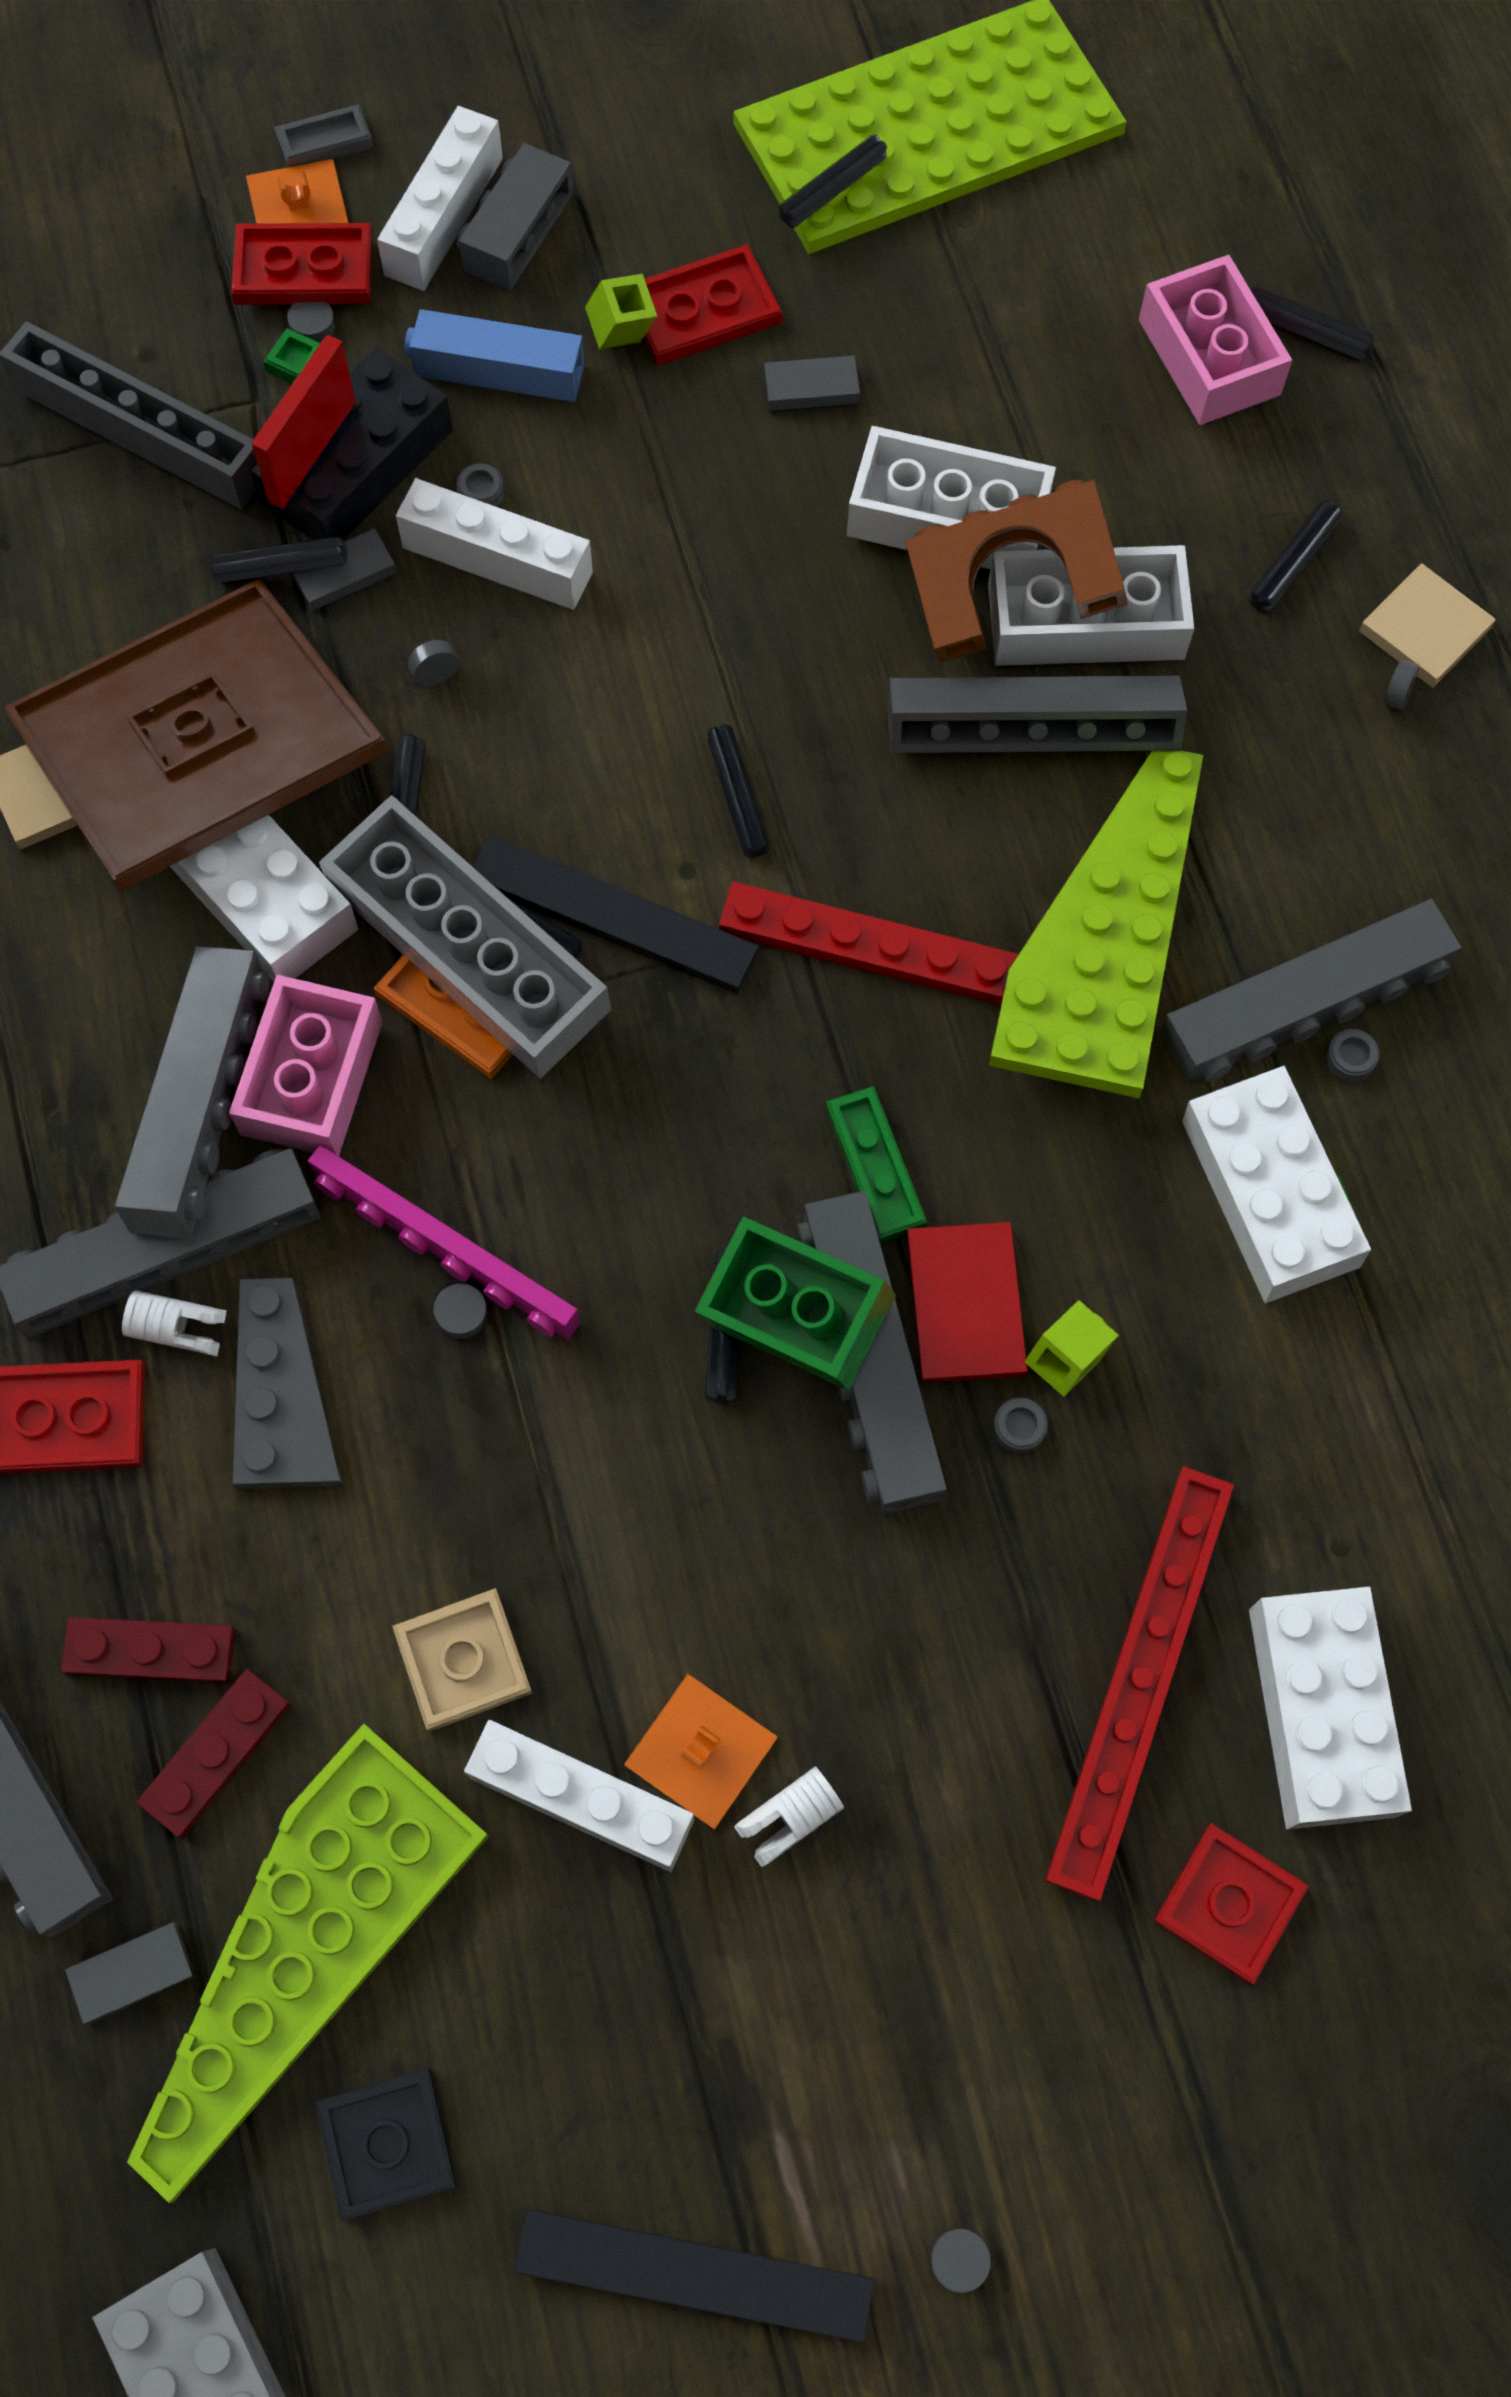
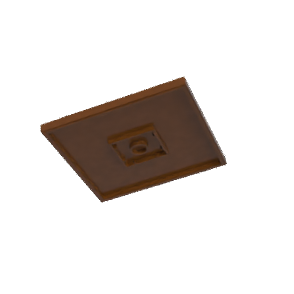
(193, 733)

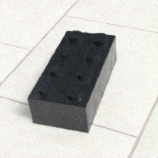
(374, 449)

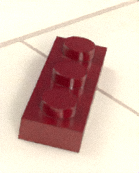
(148, 1650)
(213, 1754)

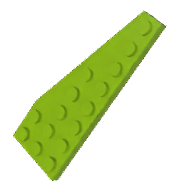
(1094, 968)
(328, 1905)

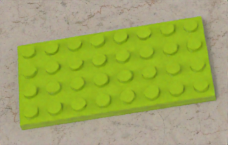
(951, 114)

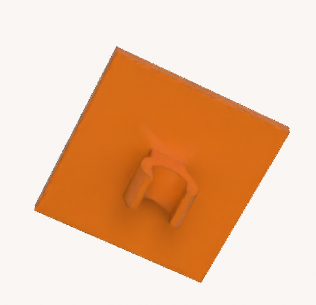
(298, 194)
(701, 1751)

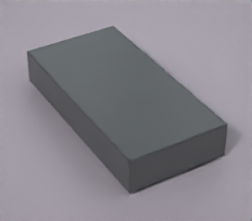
(324, 136)
(811, 383)
(365, 565)
(130, 1973)

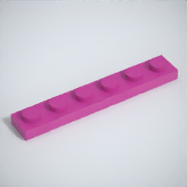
(459, 1255)

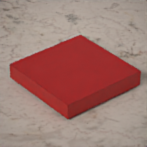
(1230, 1904)

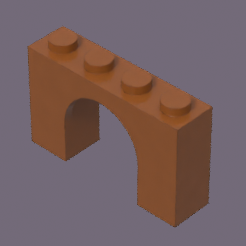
(951, 556)

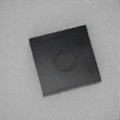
(385, 2144)

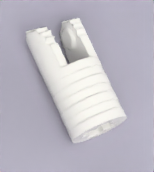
(165, 1320)
(802, 1807)

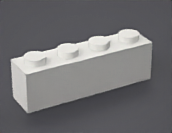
(440, 198)
(494, 543)
(579, 1795)

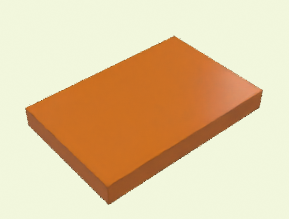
(441, 1017)

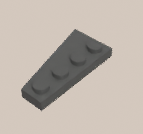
(278, 1401)

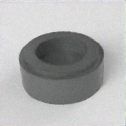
(311, 319)
(481, 483)
(433, 662)
(1401, 684)
(1352, 1055)
(460, 1311)
(1020, 1425)
(960, 2260)

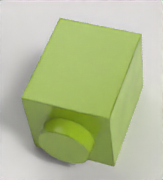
(621, 311)
(1071, 1348)

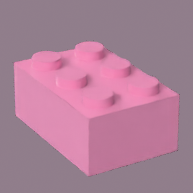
(1214, 339)
(306, 1066)

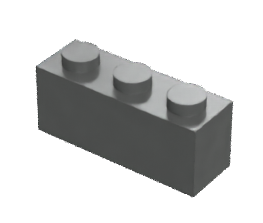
(515, 216)

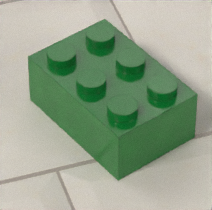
(796, 1303)

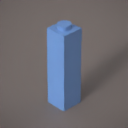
(496, 355)

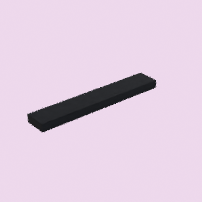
(616, 915)
(695, 2275)

